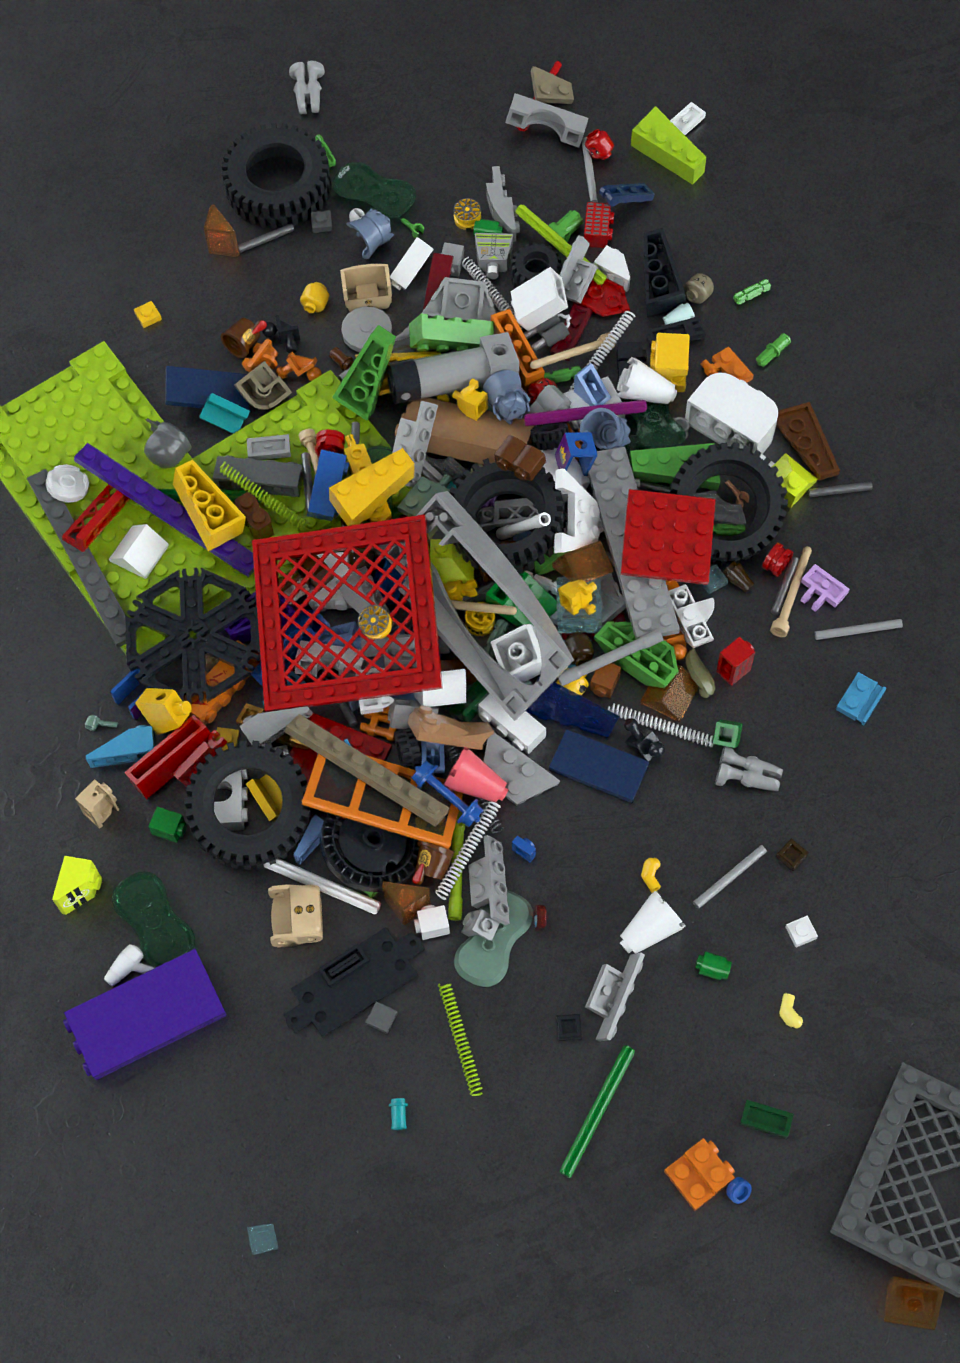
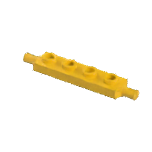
(358, 460)

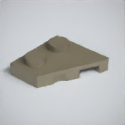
(550, 88)

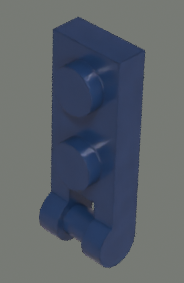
(626, 193)

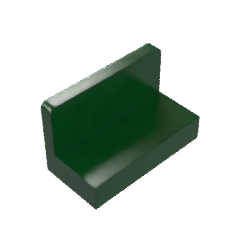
(467, 711)

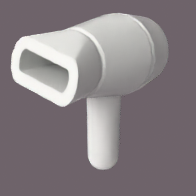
(127, 961)

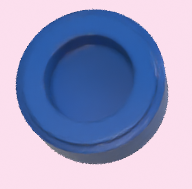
(738, 1190)

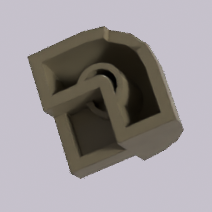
(262, 387)

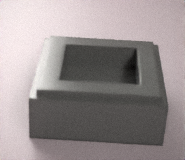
(381, 1017)

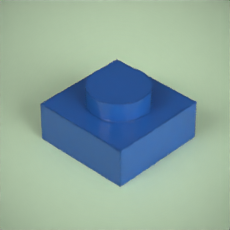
(524, 848)

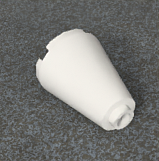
(644, 383)
(650, 925)

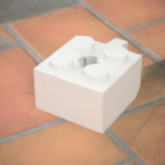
(519, 653)

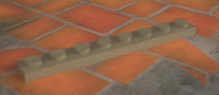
(367, 770)

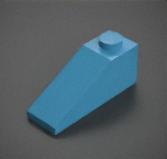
(124, 748)

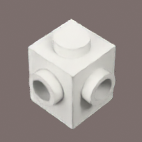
(432, 922)

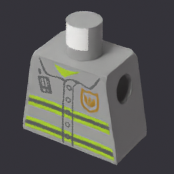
(493, 252)

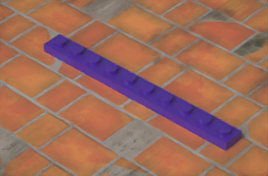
(159, 505)

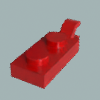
(189, 766)

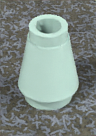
(680, 313)

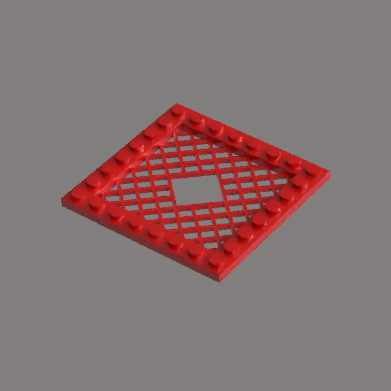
(328, 541)

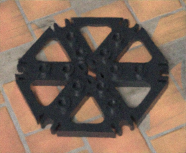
(192, 619)

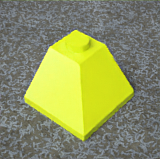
(795, 477)
(449, 563)

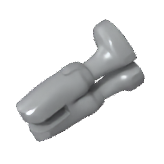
(309, 92)
(757, 772)

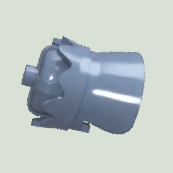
(374, 230)
(506, 395)
(606, 428)

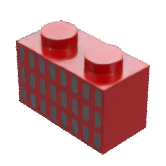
(597, 224)
(735, 660)

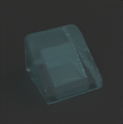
(262, 1238)

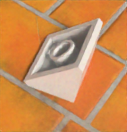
(139, 550)
(452, 693)

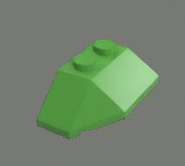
(650, 666)

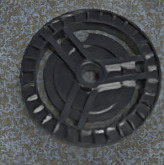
(364, 855)

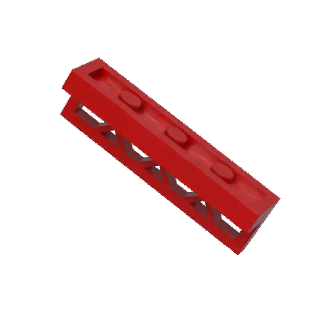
(98, 521)

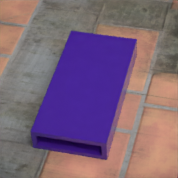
(143, 1015)

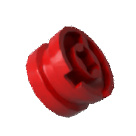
(330, 441)
(777, 559)

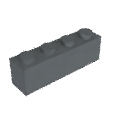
(272, 476)

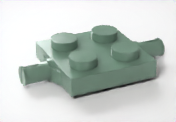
(421, 494)

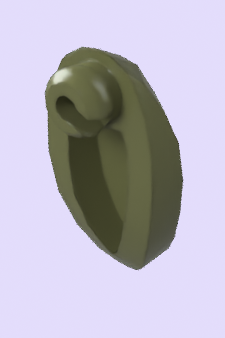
(700, 674)

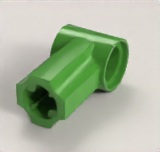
(567, 224)

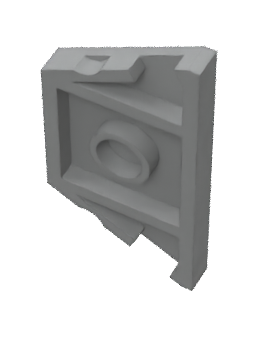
(461, 299)
(611, 601)
(521, 774)

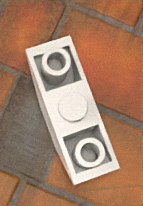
(689, 617)

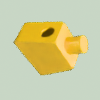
(163, 709)

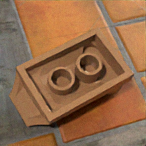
(448, 731)

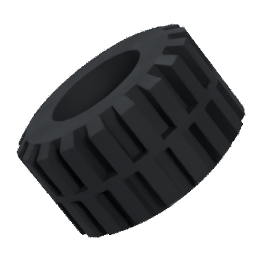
(533, 257)

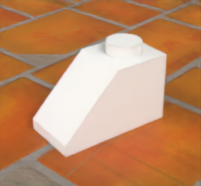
(613, 265)

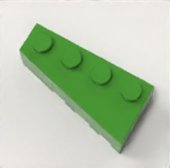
(447, 334)
(365, 377)
(664, 463)

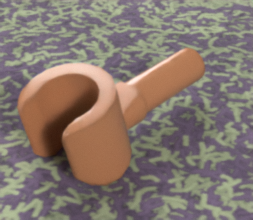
(740, 495)

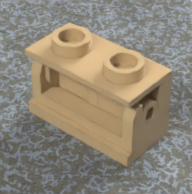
(97, 802)

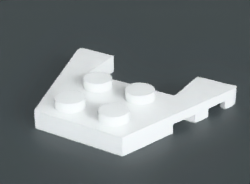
(582, 515)

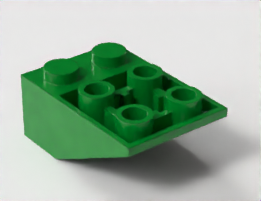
(498, 597)

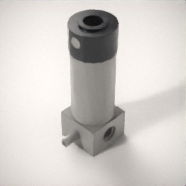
(452, 371)

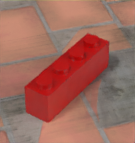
(162, 761)

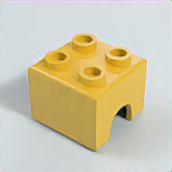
(671, 358)

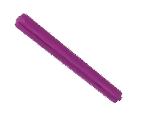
(579, 413)

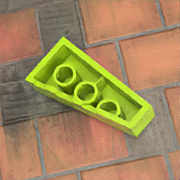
(668, 146)

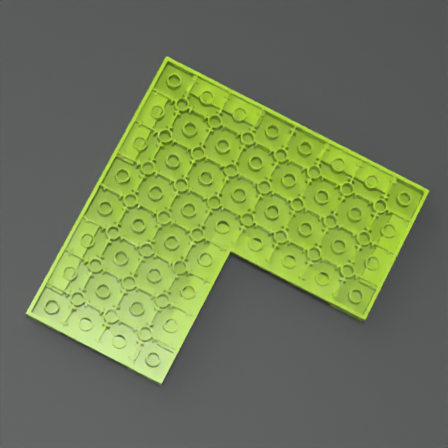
(104, 407)

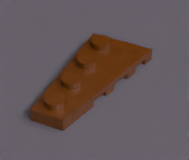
(807, 438)

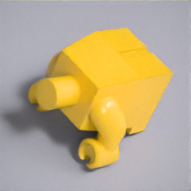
(470, 401)
(576, 596)

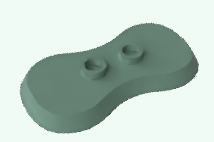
(487, 961)

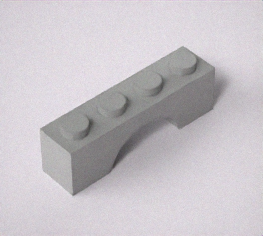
(528, 111)

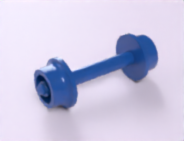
(425, 774)

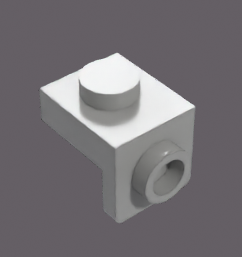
(480, 924)

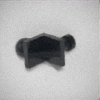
(287, 333)
(644, 740)

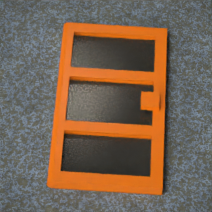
(346, 796)

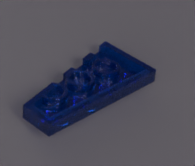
(570, 708)

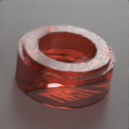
(540, 916)

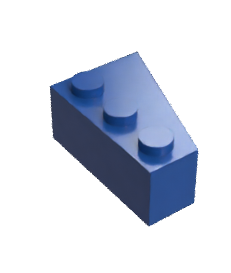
(328, 473)

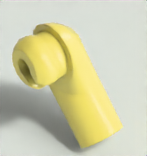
(787, 1012)

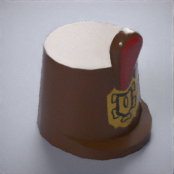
(242, 336)
(432, 862)

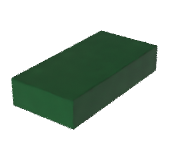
(766, 1119)

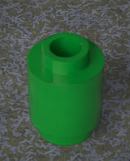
(487, 226)
(713, 966)

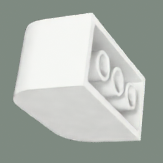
(732, 412)

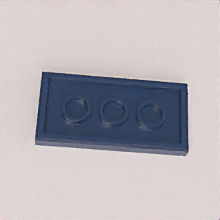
(192, 386)
(599, 766)

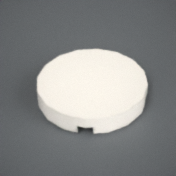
(67, 483)

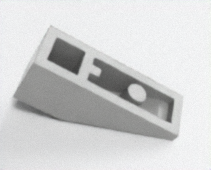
(271, 725)

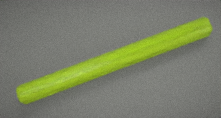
(552, 237)

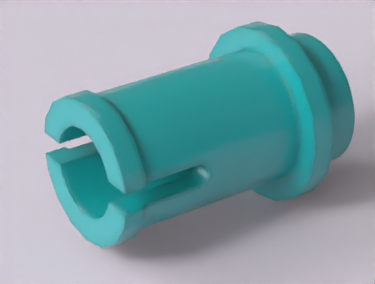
(398, 1113)

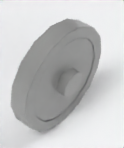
(361, 323)

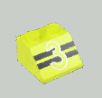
(76, 884)

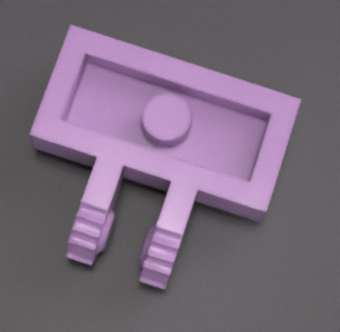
(823, 585)

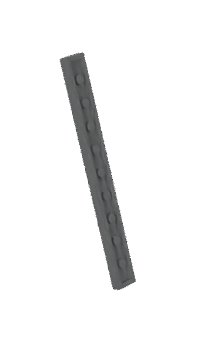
(83, 562)

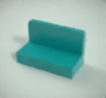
(223, 413)

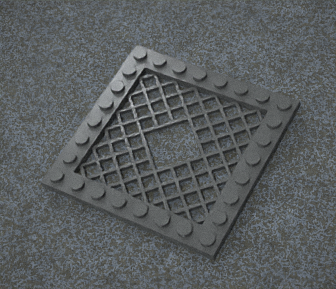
(851, 1221)

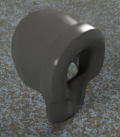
(166, 444)

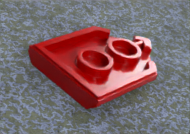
(605, 298)

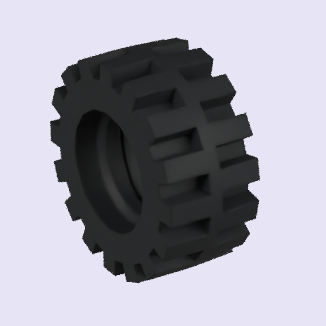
(548, 435)
(407, 748)

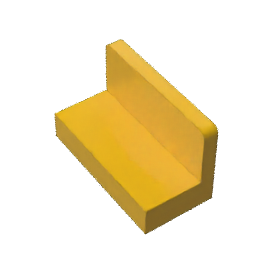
(267, 796)

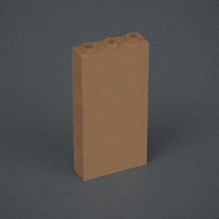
(465, 438)

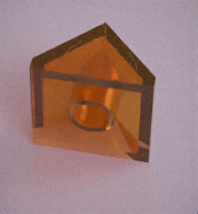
(220, 234)
(584, 563)
(674, 698)
(406, 899)
(912, 1302)

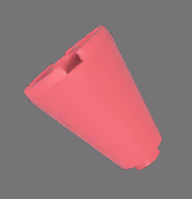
(475, 778)

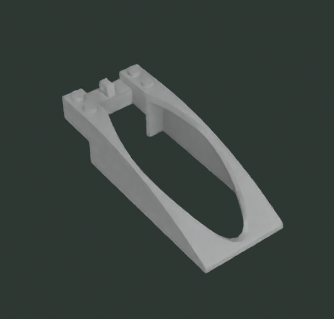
(514, 696)

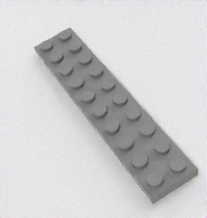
(645, 598)

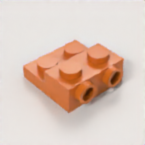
(700, 1173)

